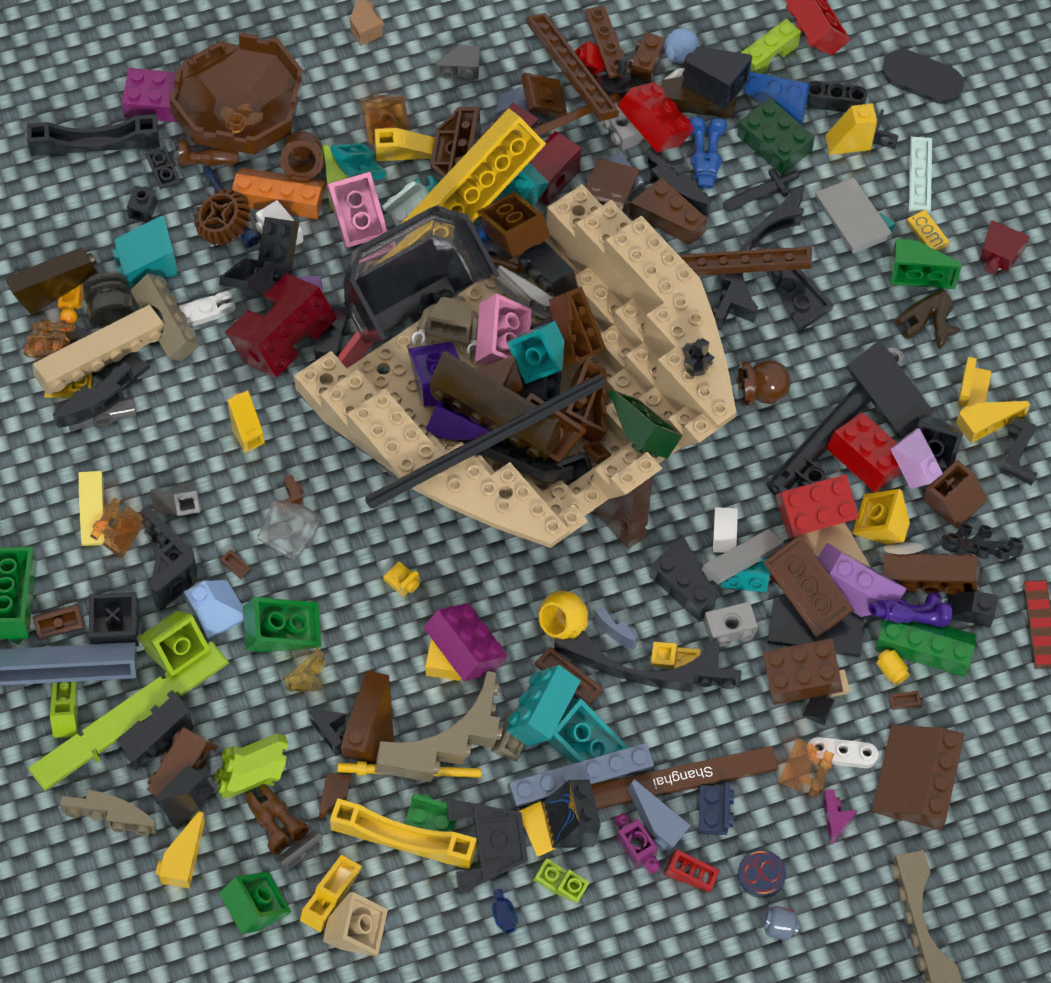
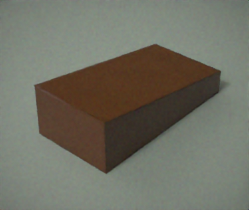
(235, 564)
(905, 700)

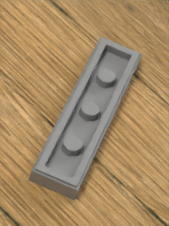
(743, 556)

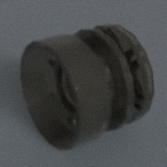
(107, 298)

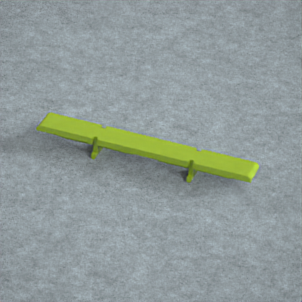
(119, 720)

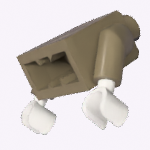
(449, 320)

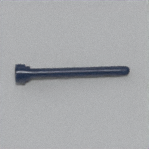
(251, 236)

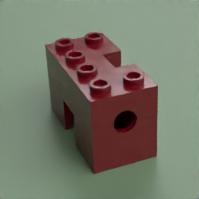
(555, 161)
(270, 339)

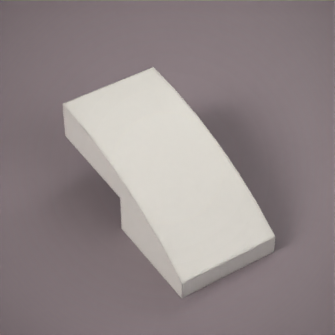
(724, 529)

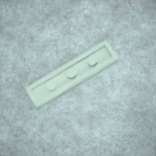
(920, 174)

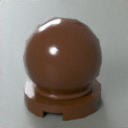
(302, 156)
(765, 382)

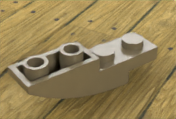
(118, 813)

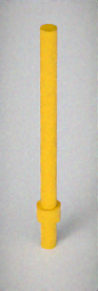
(362, 768)

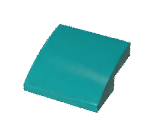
(357, 160)

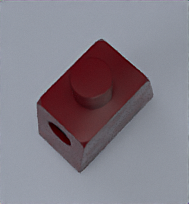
(1002, 247)

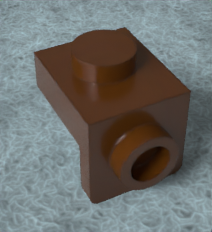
(294, 490)

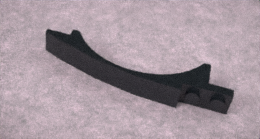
(735, 295)
(700, 671)

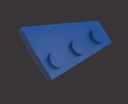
(787, 93)

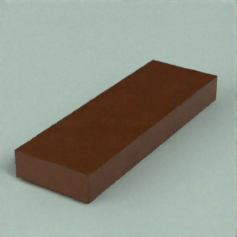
(587, 689)

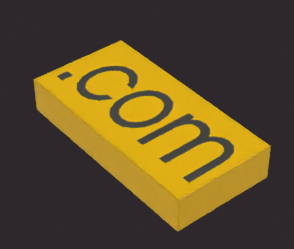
(927, 230)

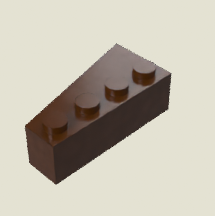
(934, 572)

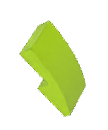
(561, 882)

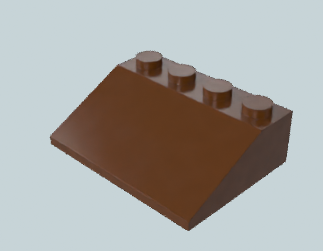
(918, 774)

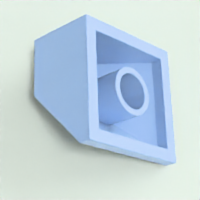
(214, 606)

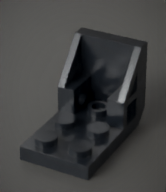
(273, 262)
(169, 575)

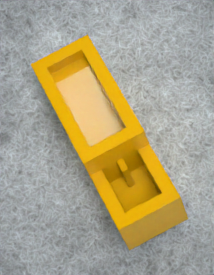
(330, 893)

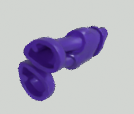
(898, 611)

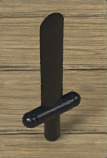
(775, 183)

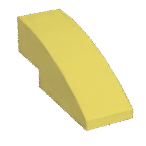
(91, 505)

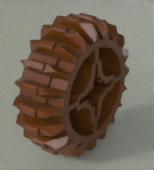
(222, 217)

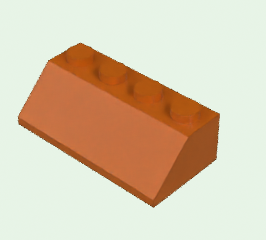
(266, 187)

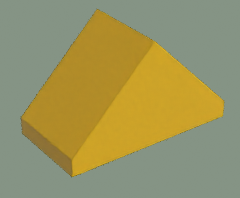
(438, 665)

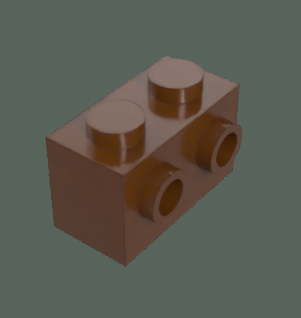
(648, 56)

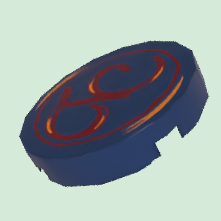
(761, 873)

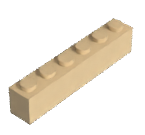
(98, 350)

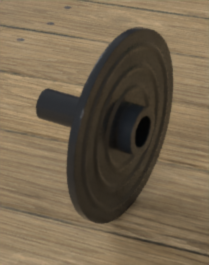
(623, 82)

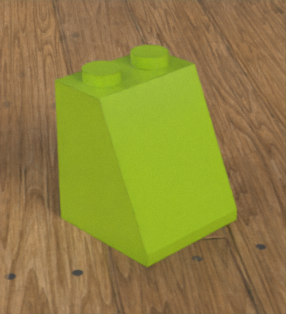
(174, 642)

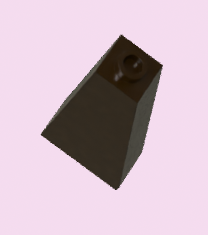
(690, 102)
(51, 279)

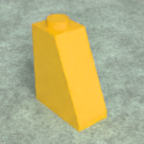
(853, 131)

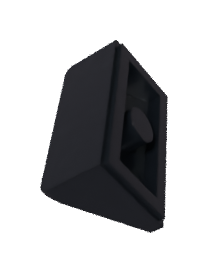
(578, 464)

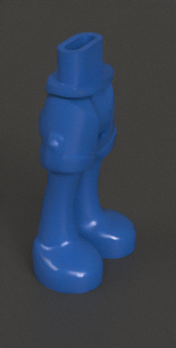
(706, 164)

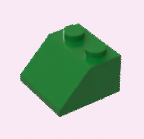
(254, 901)

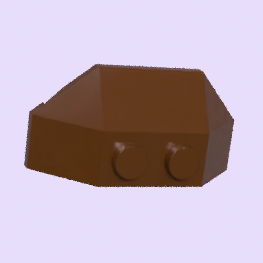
(455, 139)

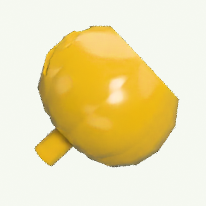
(563, 615)

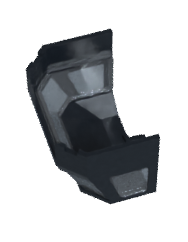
(400, 267)

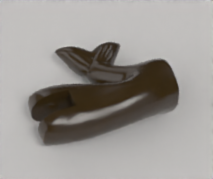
(918, 314)

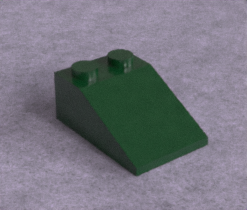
(644, 426)

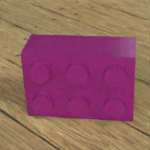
(148, 93)
(465, 641)

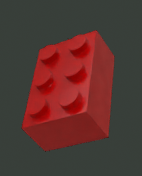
(819, 24)
(656, 117)
(865, 451)
(817, 506)

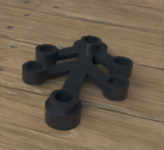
(979, 546)

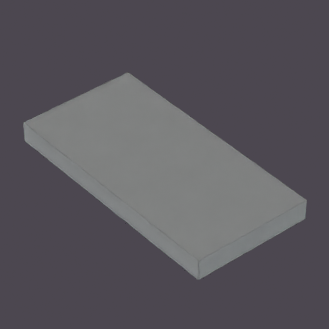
(853, 215)

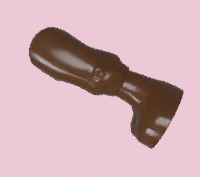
(207, 157)
(271, 809)

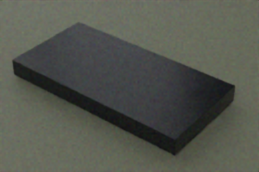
(889, 389)
(506, 453)
(790, 629)

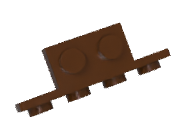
(605, 39)

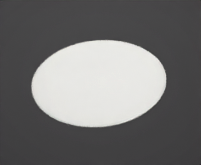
(903, 548)

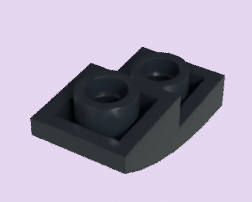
(162, 167)

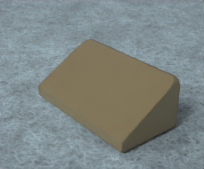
(508, 745)

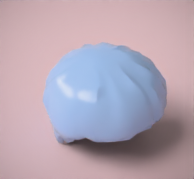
(679, 44)

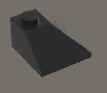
(942, 440)
(184, 796)

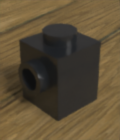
(142, 203)

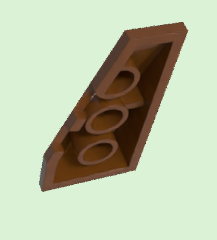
(369, 719)

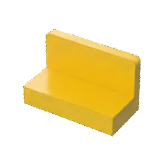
(974, 384)

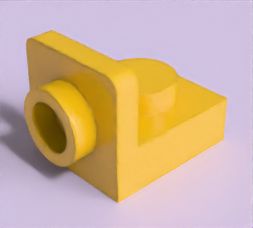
(402, 579)

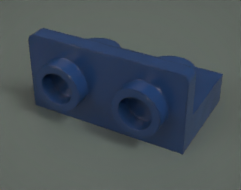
(714, 809)

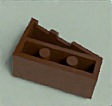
(669, 211)
(576, 326)
(188, 749)

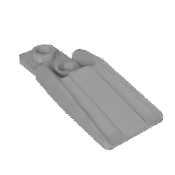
(524, 293)

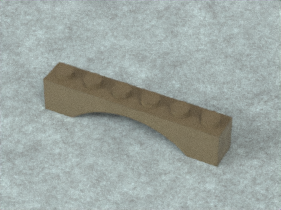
(912, 874)

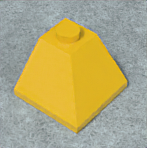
(883, 517)

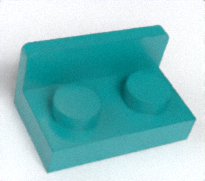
(750, 579)

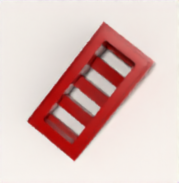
(680, 875)

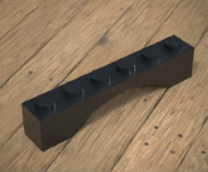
(134, 133)

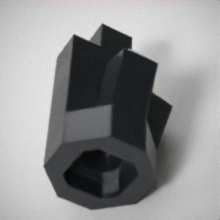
(697, 357)

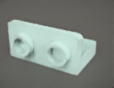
(405, 201)

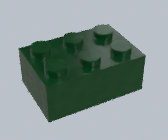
(775, 136)

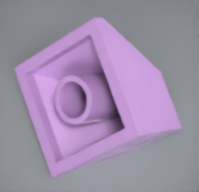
(916, 460)

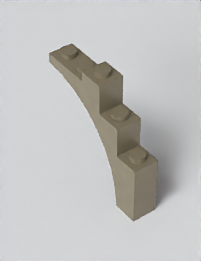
(422, 758)

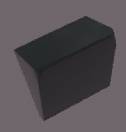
(819, 709)

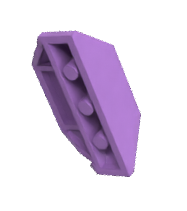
(858, 581)

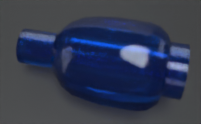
(504, 913)

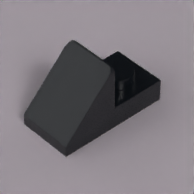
(325, 723)

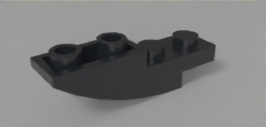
(682, 184)
(90, 403)

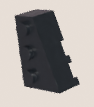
(156, 733)

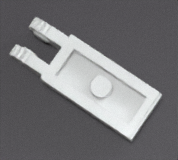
(206, 308)

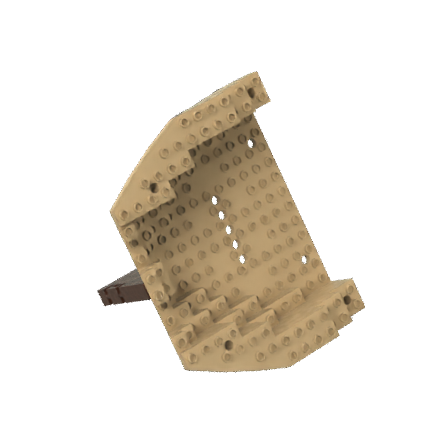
(646, 314)

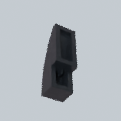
(333, 336)

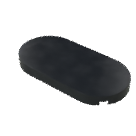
(922, 76)

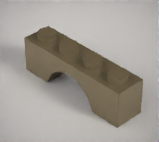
(177, 337)

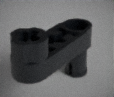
(1023, 432)

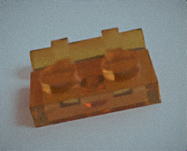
(44, 344)
(124, 530)
(799, 765)

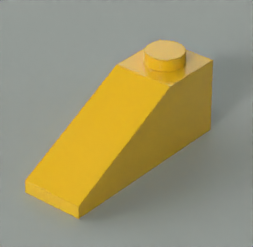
(988, 417)
(181, 856)

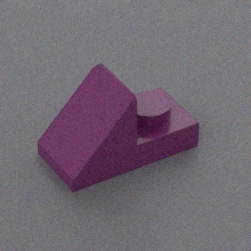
(836, 821)

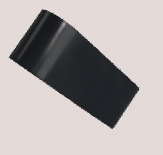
(835, 96)

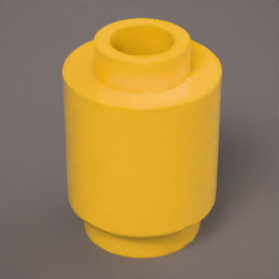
(892, 666)

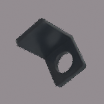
(879, 134)

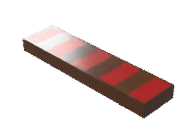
(1039, 621)

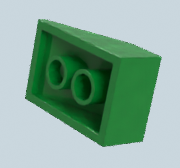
(922, 266)
(281, 625)

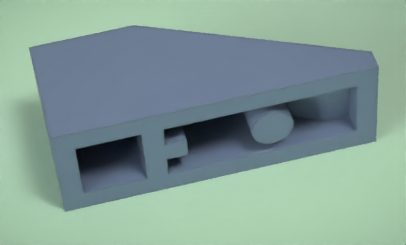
(659, 820)

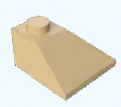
(356, 925)

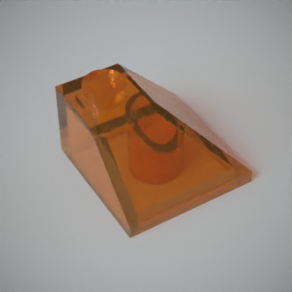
(382, 113)

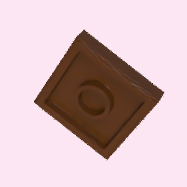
(543, 95)

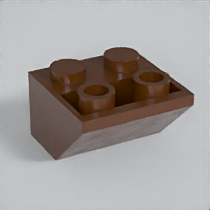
(956, 494)

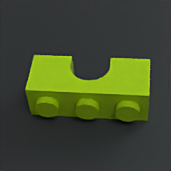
(780, 40)

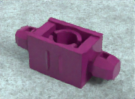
(638, 857)

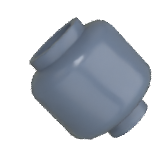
(780, 923)

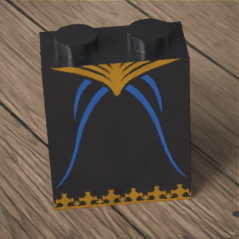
(572, 815)

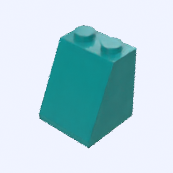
(145, 252)

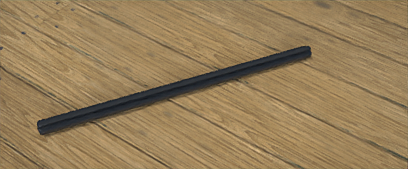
(484, 441)

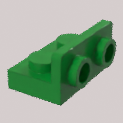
(429, 814)

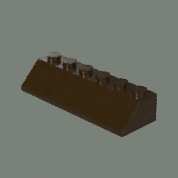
(492, 405)

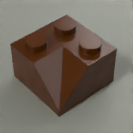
(505, 373)

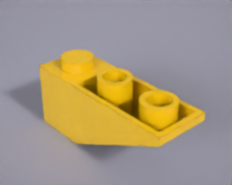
(402, 145)
(245, 421)

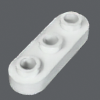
(854, 755)

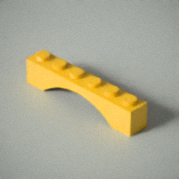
(436, 845)

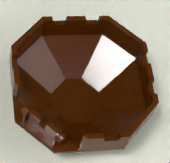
(236, 74)

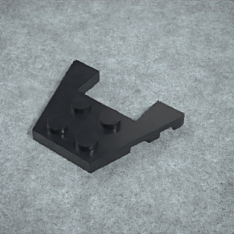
(498, 837)

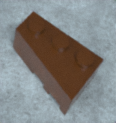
(590, 410)

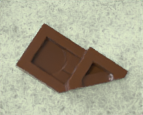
(335, 787)

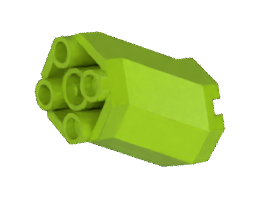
(251, 766)

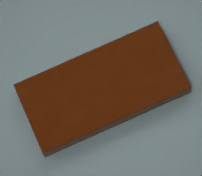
(809, 586)

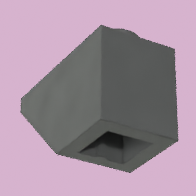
(460, 63)
(176, 499)

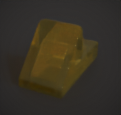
(303, 677)

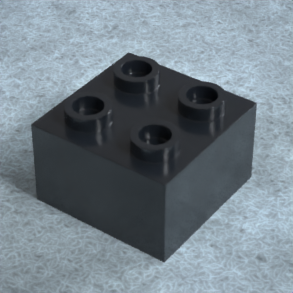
(114, 618)

